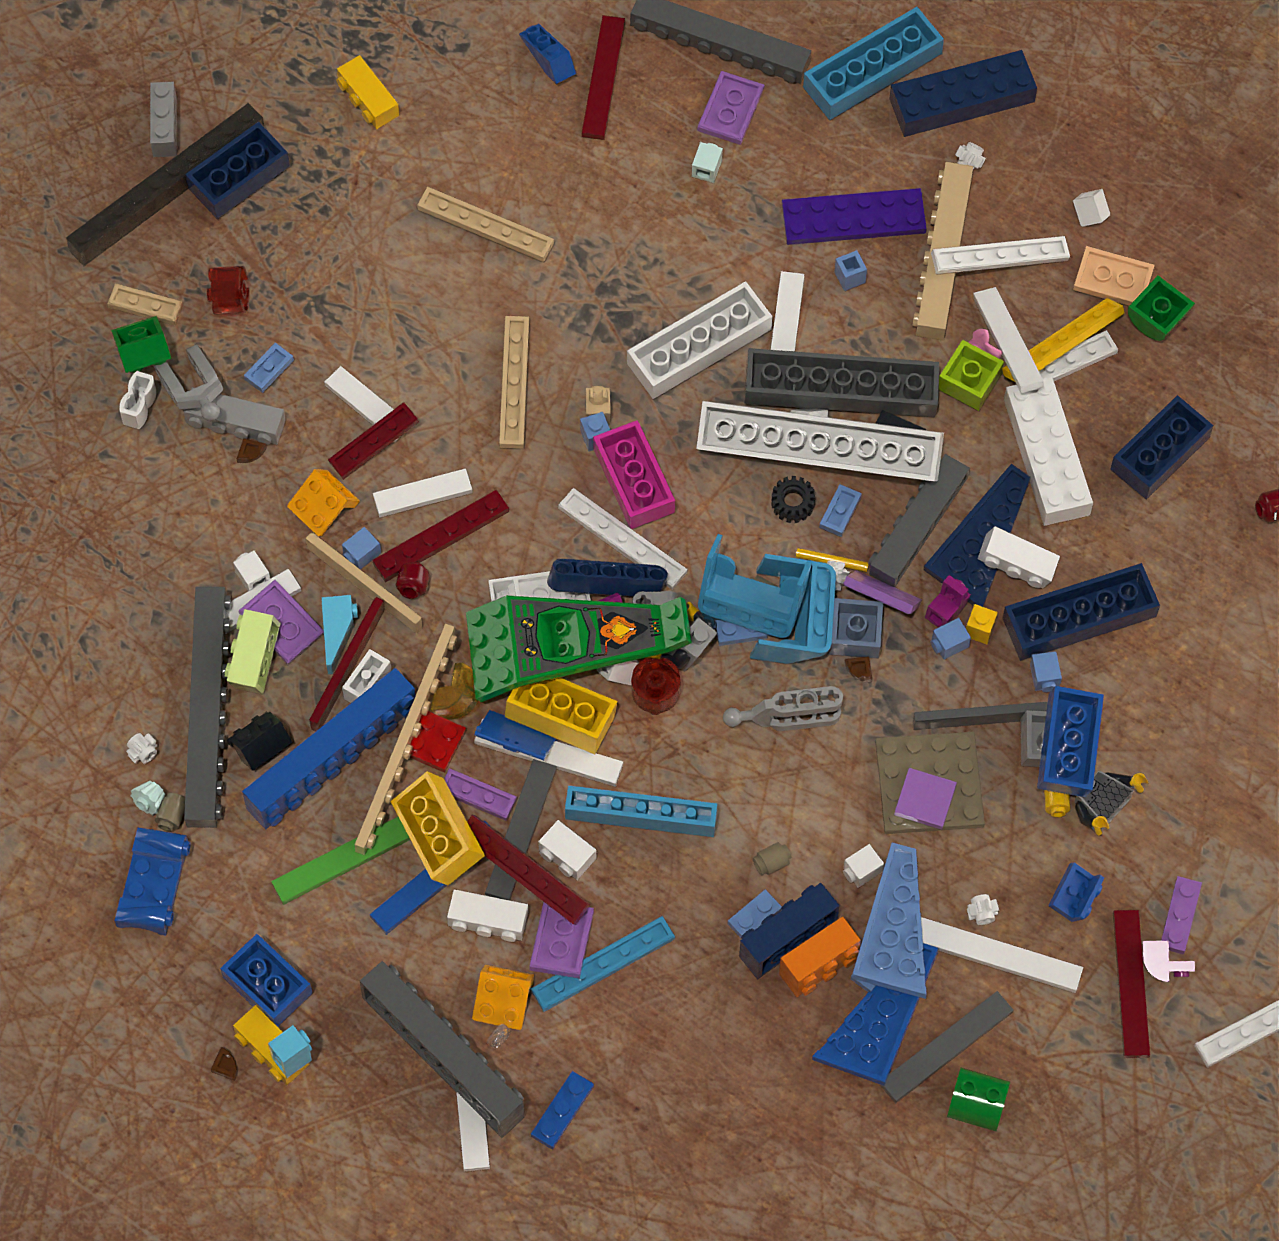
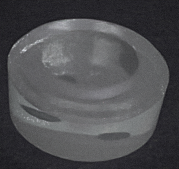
(498, 1036)

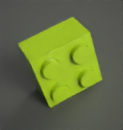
(970, 375)

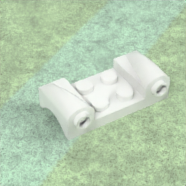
(530, 586)

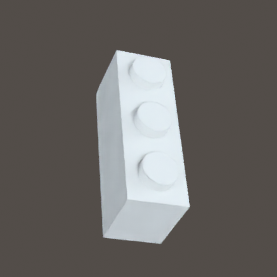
(1018, 558)
(487, 915)

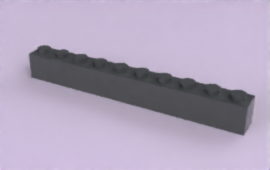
(206, 708)

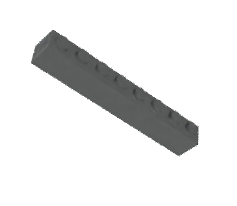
(721, 38)

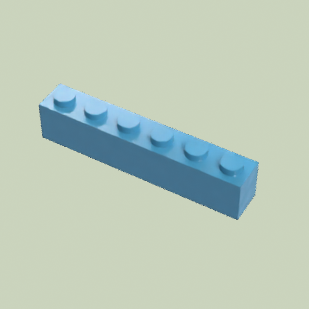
(640, 811)

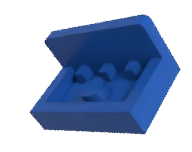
(1076, 893)

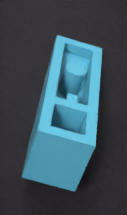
(338, 626)

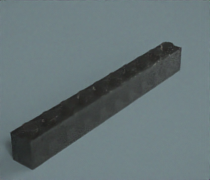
(155, 190)

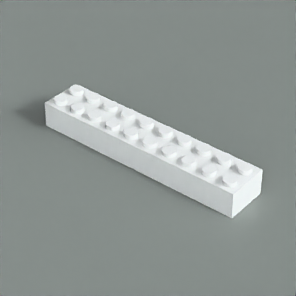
(820, 441)

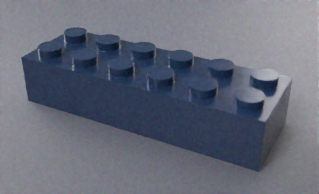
(963, 93)
(1081, 611)

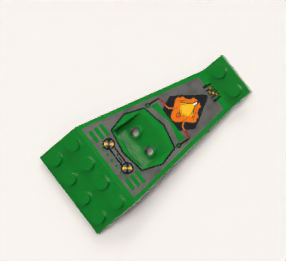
(522, 640)

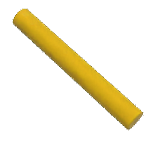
(824, 558)

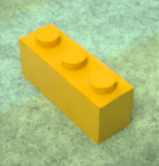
(367, 92)
(256, 1032)

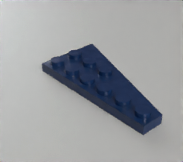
(961, 549)

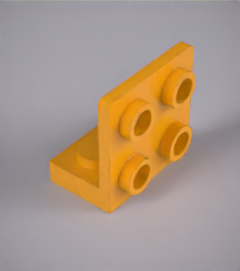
(321, 501)
(502, 996)

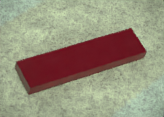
(373, 440)

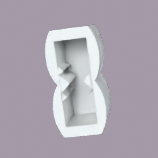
(137, 400)

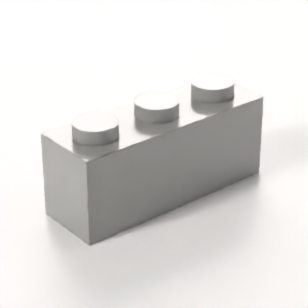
(163, 119)

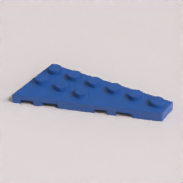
(873, 1031)

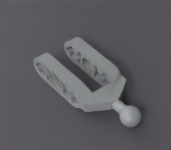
(199, 396)
(768, 710)

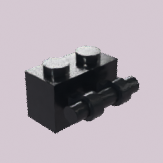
(259, 740)

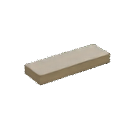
(145, 304)

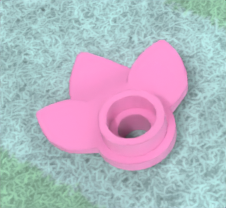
(981, 340)

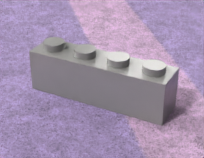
(242, 419)

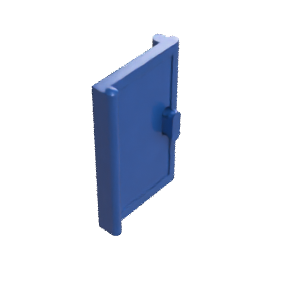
(514, 736)

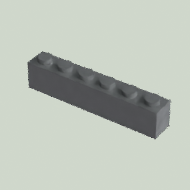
(918, 522)

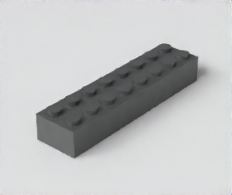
(841, 382)
(442, 1048)

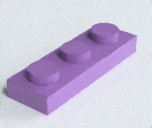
(1181, 914)

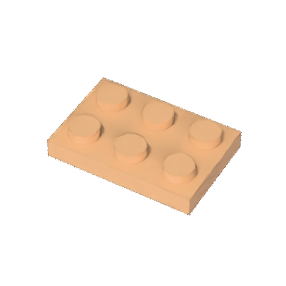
(1112, 276)

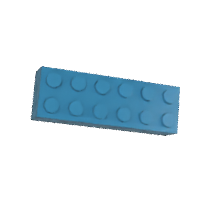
(873, 63)

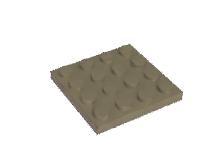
(942, 755)

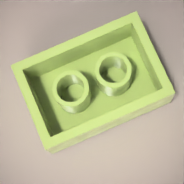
(252, 651)

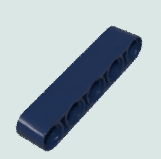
(605, 577)

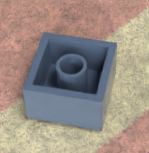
(856, 628)

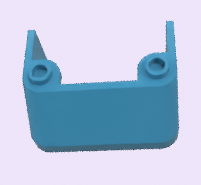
(747, 600)
(814, 617)

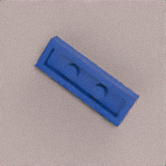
(562, 1110)

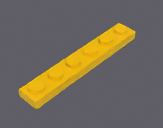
(1072, 334)

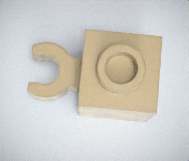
(598, 401)

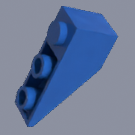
(549, 53)

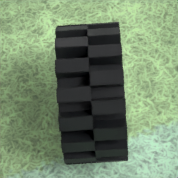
(793, 486)

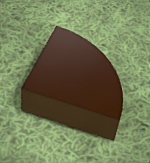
(250, 451)
(859, 668)
(224, 1065)

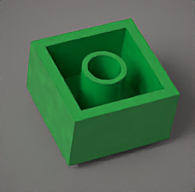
(141, 344)

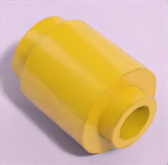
(1057, 803)

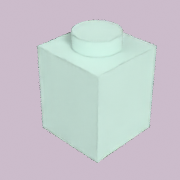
(707, 162)

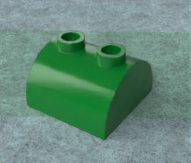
(1159, 309)
(978, 1099)

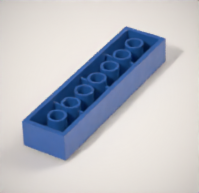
(329, 749)

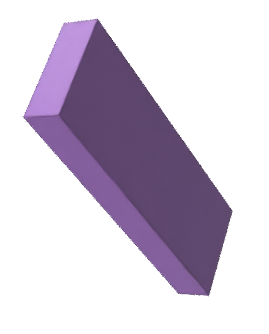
(480, 794)

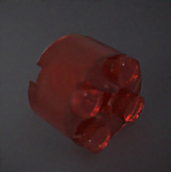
(228, 290)
(655, 672)

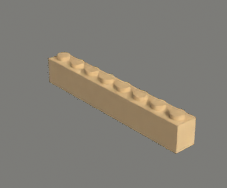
(947, 233)

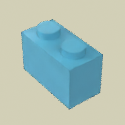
(291, 1050)

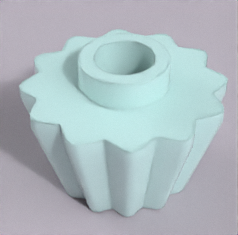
(148, 797)

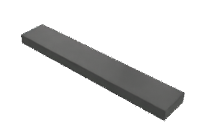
(974, 715)
(523, 823)
(947, 1046)

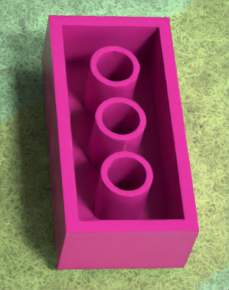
(634, 474)

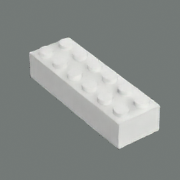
(699, 340)
(1048, 453)

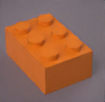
(820, 957)

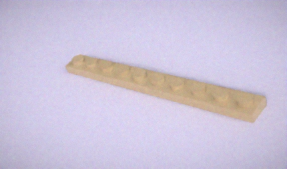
(403, 748)

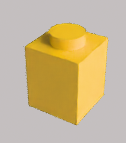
(981, 623)

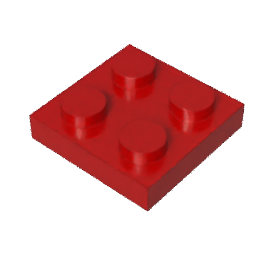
(437, 741)

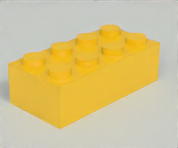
(563, 712)
(437, 828)

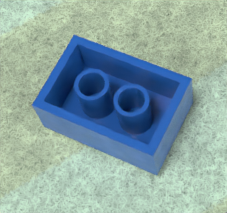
(266, 980)

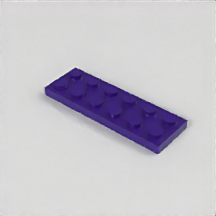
(853, 216)

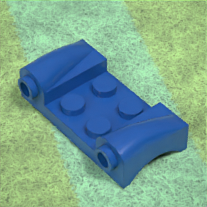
(152, 880)

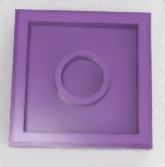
(925, 798)

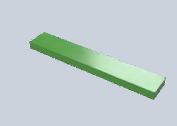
(338, 862)

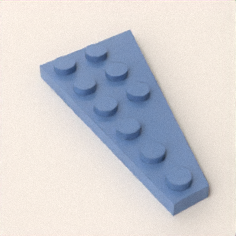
(893, 937)

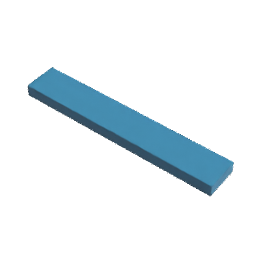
(604, 963)

